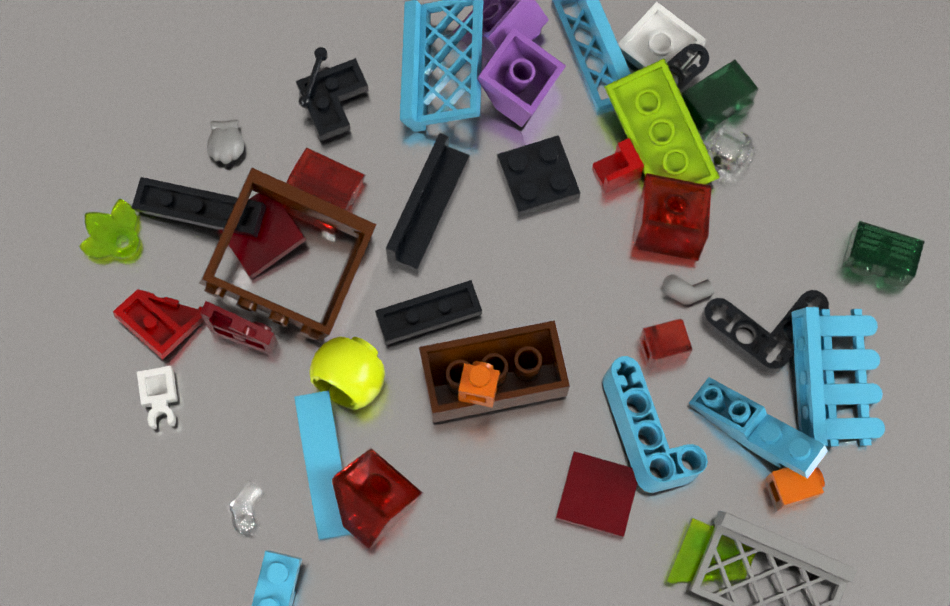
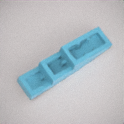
(321, 460)

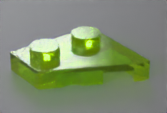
(692, 550)

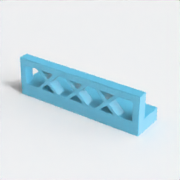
(606, 44)

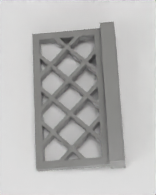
(774, 547)

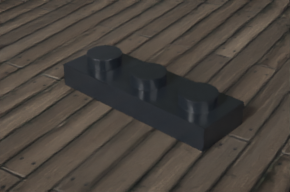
(428, 312)

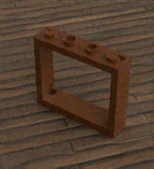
(308, 205)

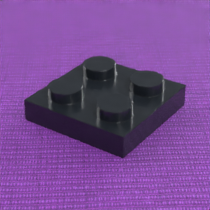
(538, 175)

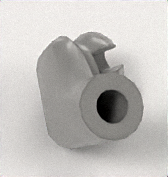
(685, 292)

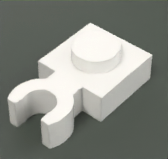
(157, 390)

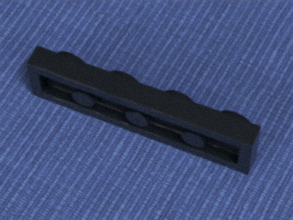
(195, 206)

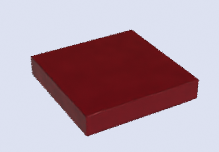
(275, 239)
(597, 495)

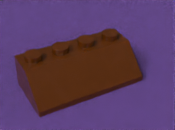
(527, 362)

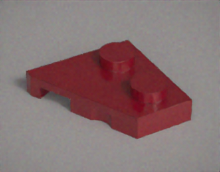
(238, 329)

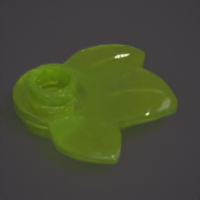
(109, 230)

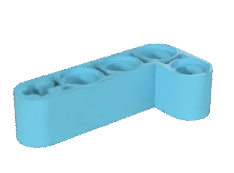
(628, 377)

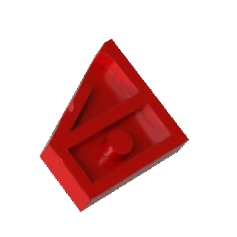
(157, 320)

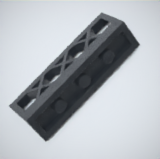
(427, 205)

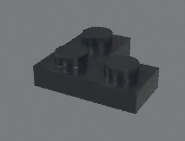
(328, 91)

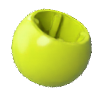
(348, 371)

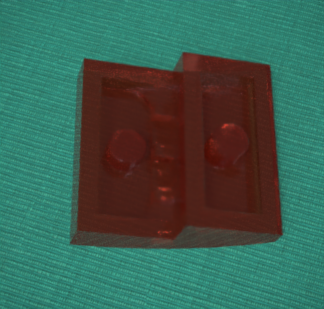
(325, 180)

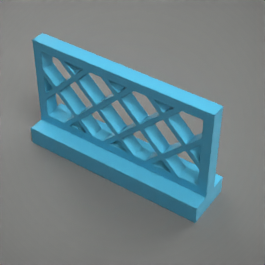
(417, 67)

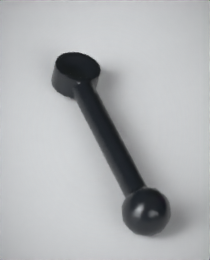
(320, 55)

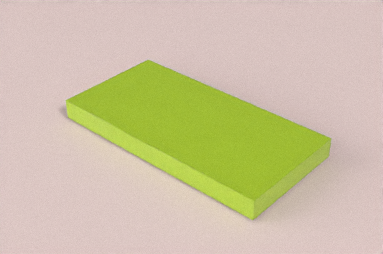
(661, 125)

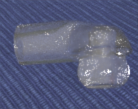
(241, 508)

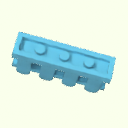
(815, 376)

